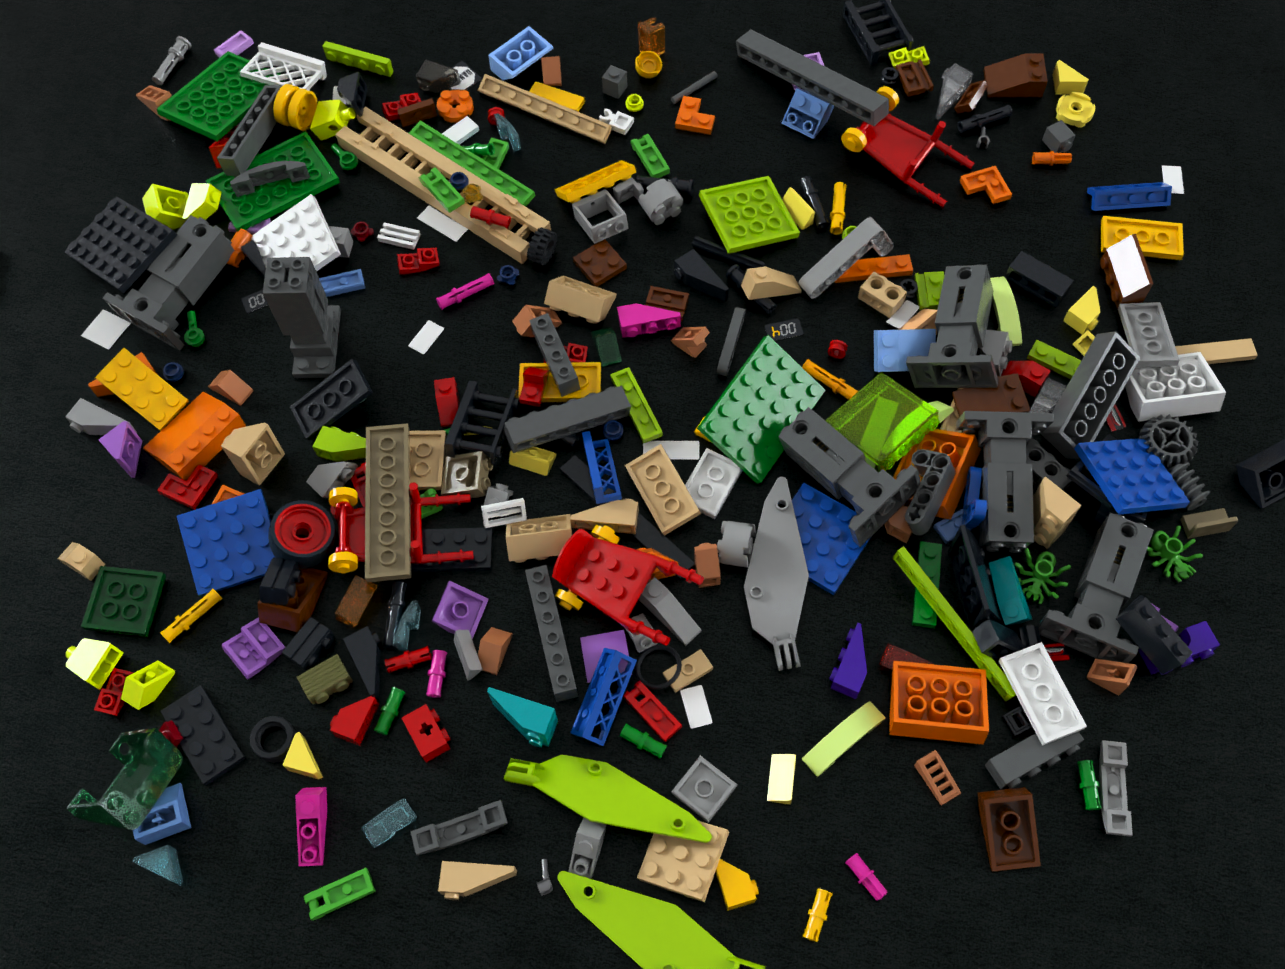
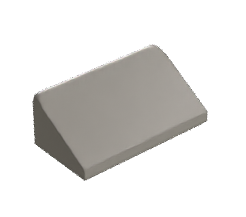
(467, 653)

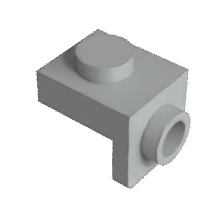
(626, 190)
(497, 494)
(640, 641)

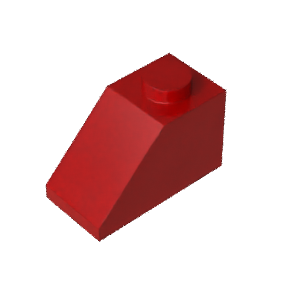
(1030, 374)
(447, 400)
(354, 720)

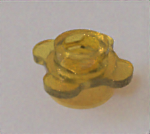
(472, 193)

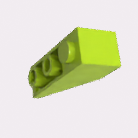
(339, 445)

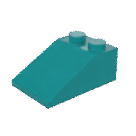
(530, 718)

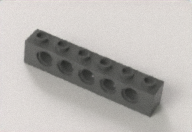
(551, 633)

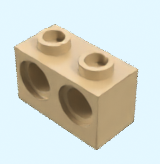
(880, 297)

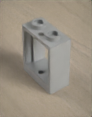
(602, 201)

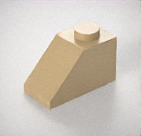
(81, 560)

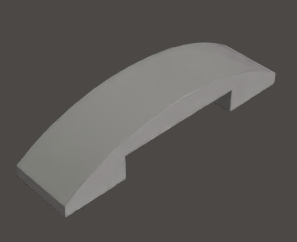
(1113, 788)

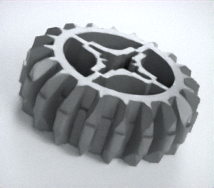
(1182, 444)

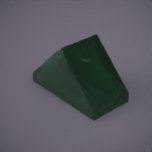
(606, 346)

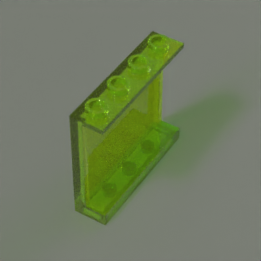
(884, 420)

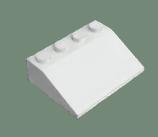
(1175, 389)

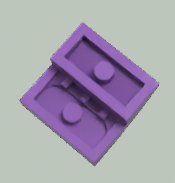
(593, 647)
(253, 648)

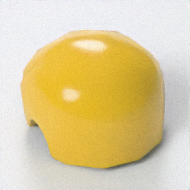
(648, 64)

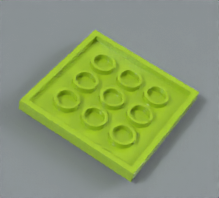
(748, 214)

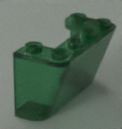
(139, 784)

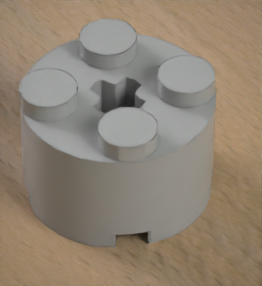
(661, 201)
(736, 543)

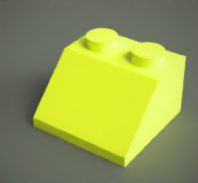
(165, 205)

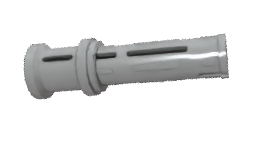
(176, 54)

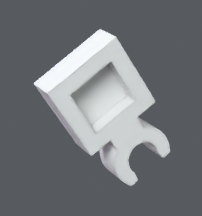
(620, 122)

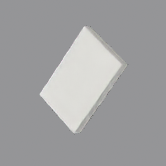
(712, 482)

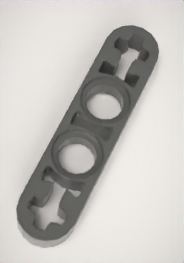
(731, 341)

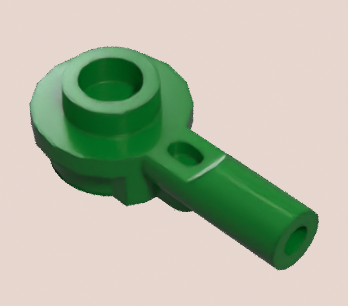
(347, 159)
(194, 336)

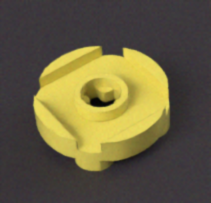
(1073, 117)

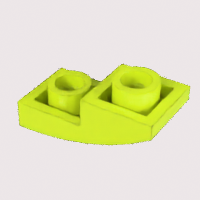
(903, 56)

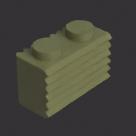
(325, 679)

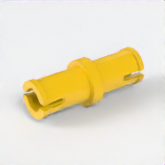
(817, 915)

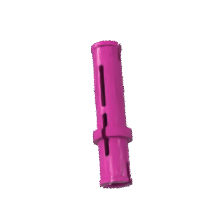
(464, 291)

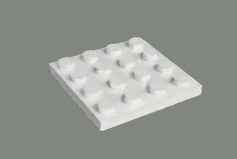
(298, 233)

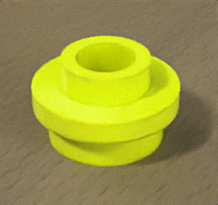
(634, 103)

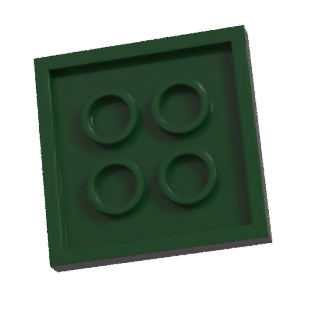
(123, 601)

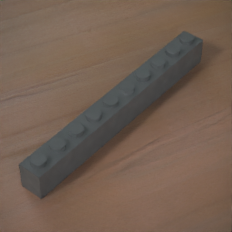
(813, 77)

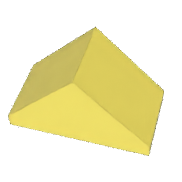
(1067, 79)
(300, 758)

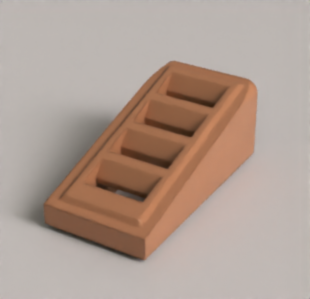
(944, 773)

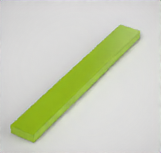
(953, 622)

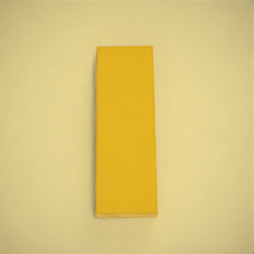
(558, 96)

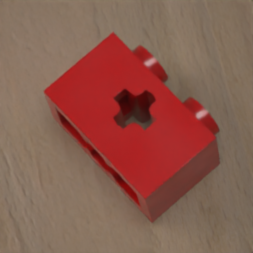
(430, 745)

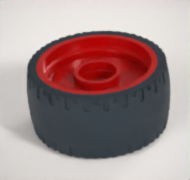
(302, 519)

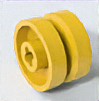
(295, 107)

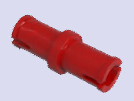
(490, 217)
(408, 659)

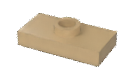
(691, 670)

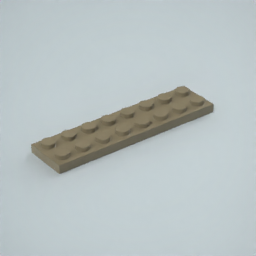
(387, 503)

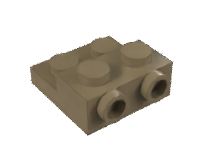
(466, 475)

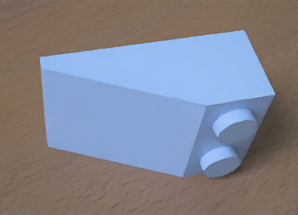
(894, 347)

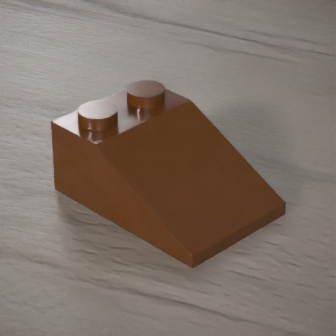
(1017, 77)
(1005, 398)
(299, 607)
(1009, 828)

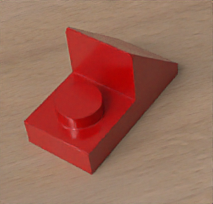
(534, 386)

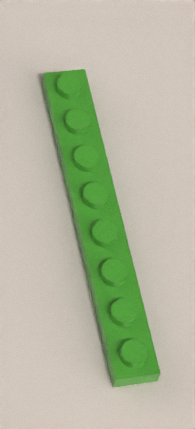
(472, 163)

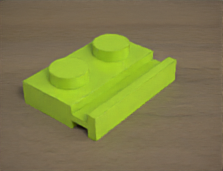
(929, 289)

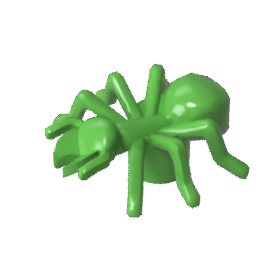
(1169, 550)
(1041, 573)

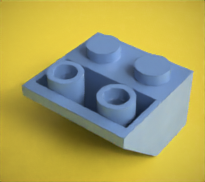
(807, 113)
(166, 817)

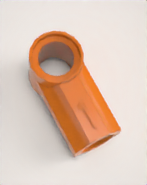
(238, 240)

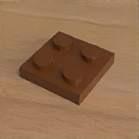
(600, 263)

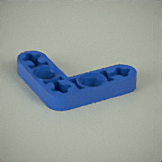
(973, 509)

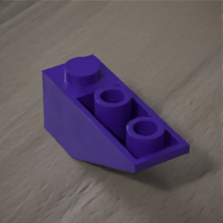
(853, 668)

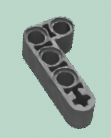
(937, 477)

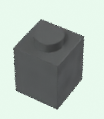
(614, 81)
(1058, 137)

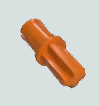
(1051, 158)

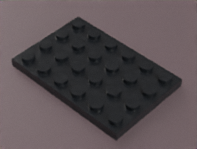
(120, 244)

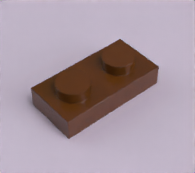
(971, 97)
(417, 112)

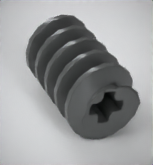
(1188, 485)

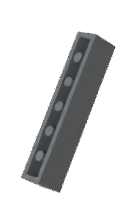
(250, 134)
(566, 418)

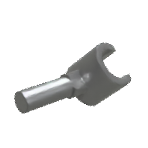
(985, 139)
(545, 885)

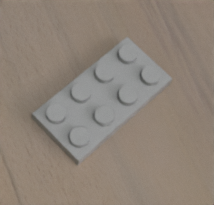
(1148, 334)

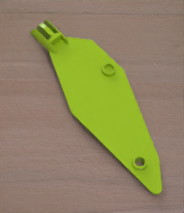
(606, 796)
(648, 928)

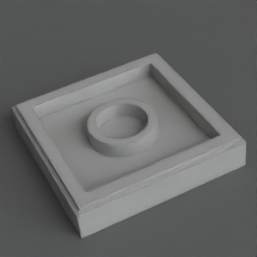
(704, 789)

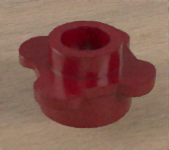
(361, 231)

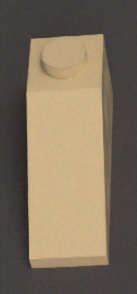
(767, 282)
(618, 515)
(467, 878)

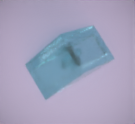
(162, 862)

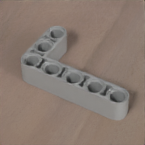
(844, 255)

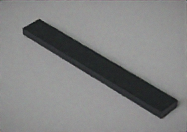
(646, 533)

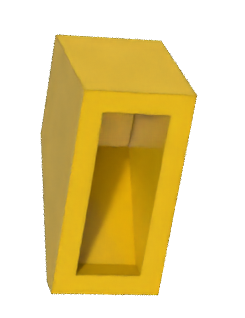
(735, 886)

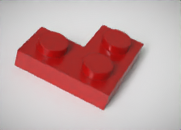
(190, 491)

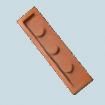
(887, 266)

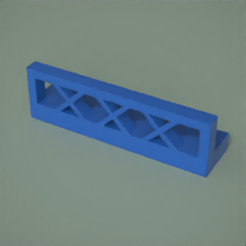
(1130, 196)
(597, 471)
(599, 694)

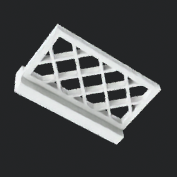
(286, 61)

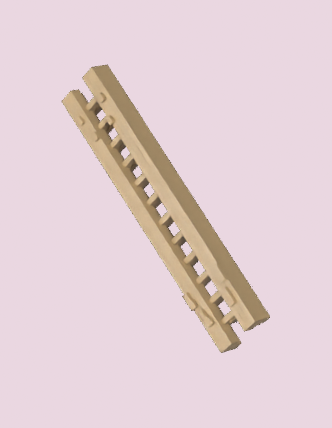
(402, 173)

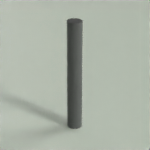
(697, 85)

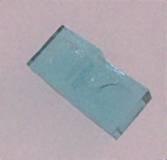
(506, 131)
(409, 621)
(388, 822)

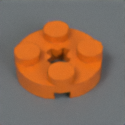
(454, 97)

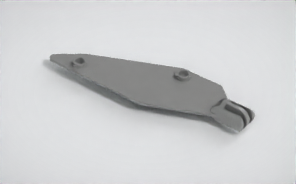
(777, 575)

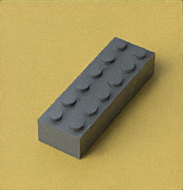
(1091, 393)

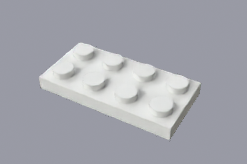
(1042, 693)

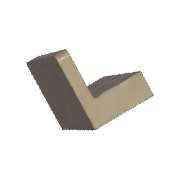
(1207, 523)

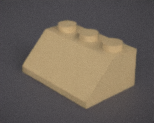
(579, 299)
(253, 451)
(1051, 512)
(537, 537)

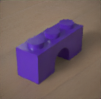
(1198, 639)

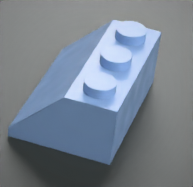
(518, 53)

